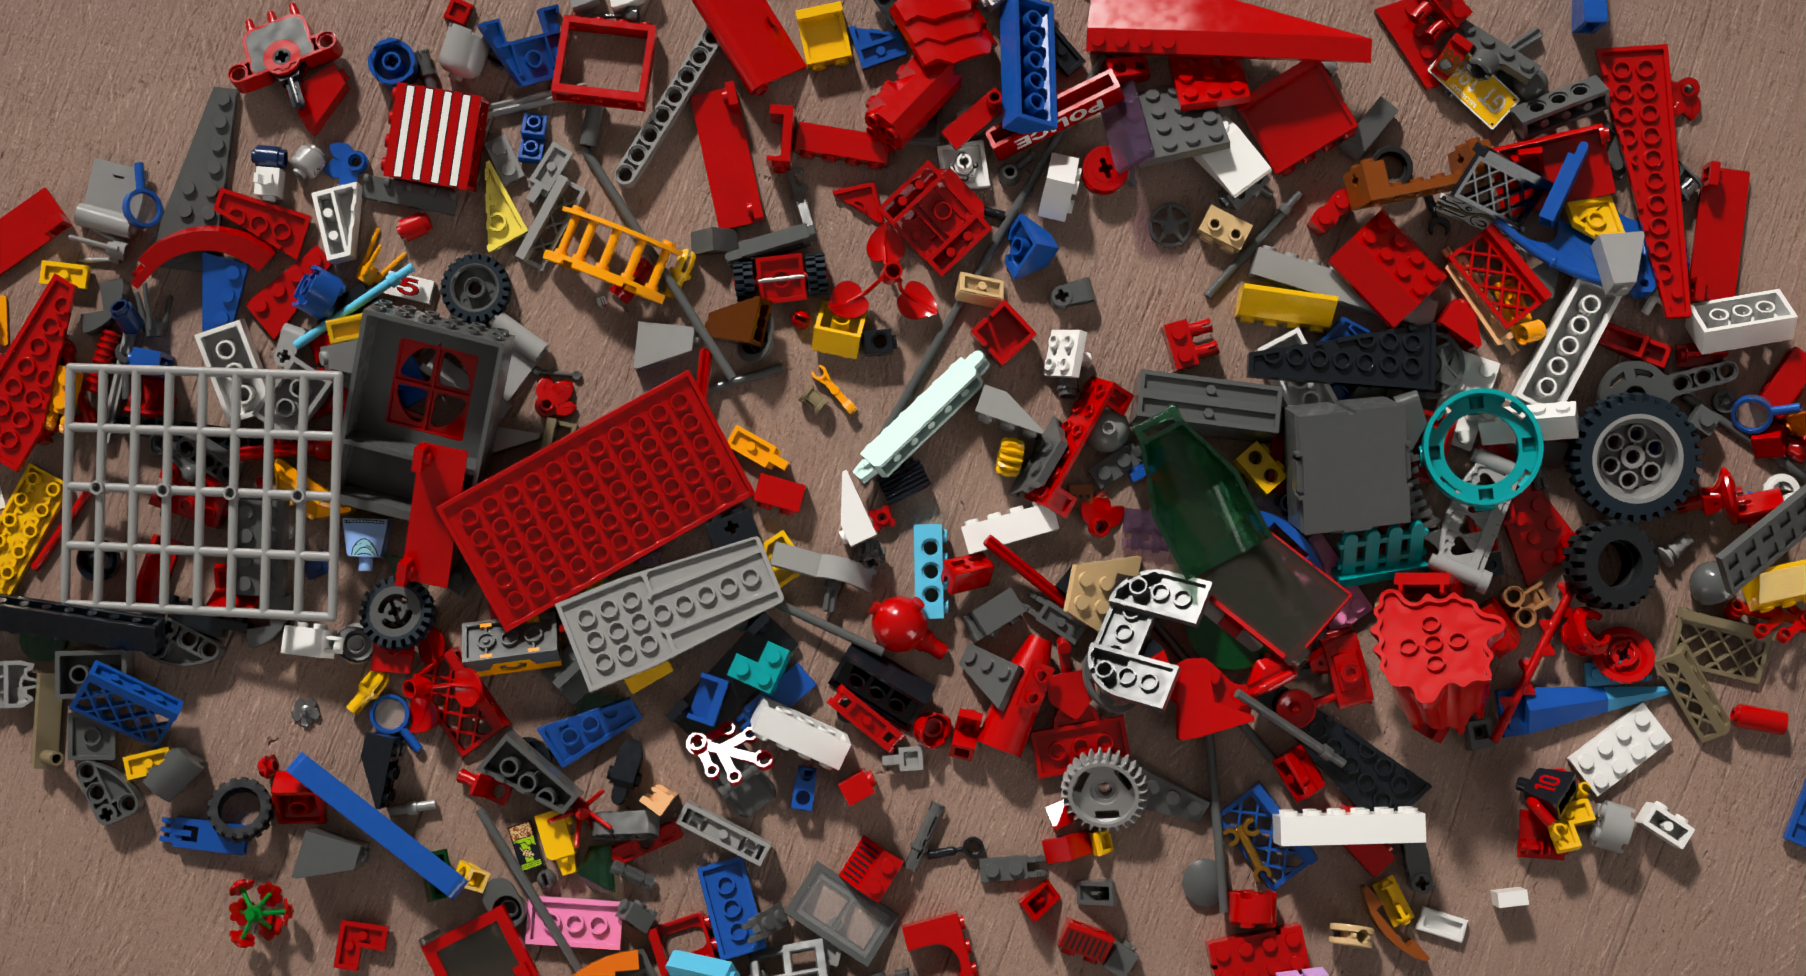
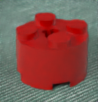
(1252, 908)

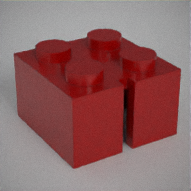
(1004, 334)

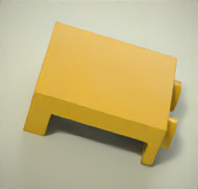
(824, 36)

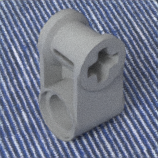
(285, 344)

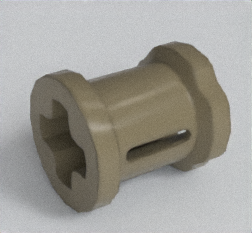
(813, 399)

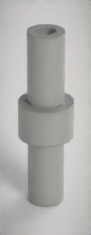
(412, 807)

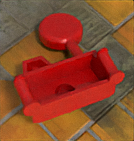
(1346, 673)

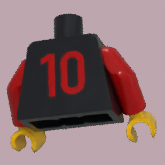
(1550, 794)

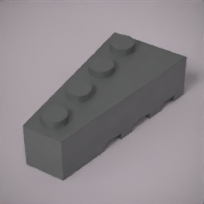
(530, 773)

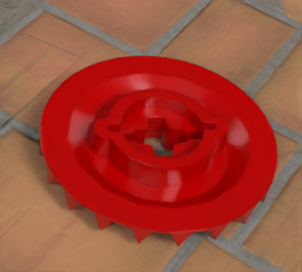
(1639, 655)

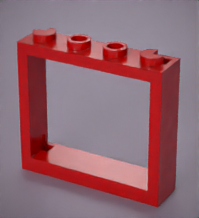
(601, 96)

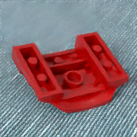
(943, 30)
(936, 216)

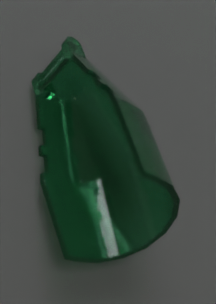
(1197, 496)

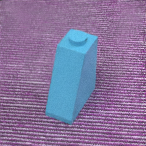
(691, 964)

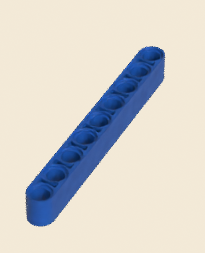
(377, 826)

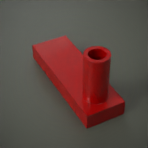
(974, 119)

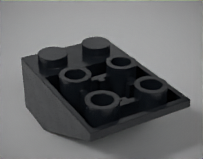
(380, 762)

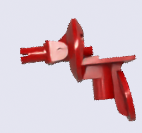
(1737, 506)

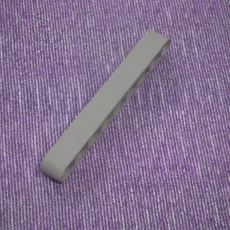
(666, 106)

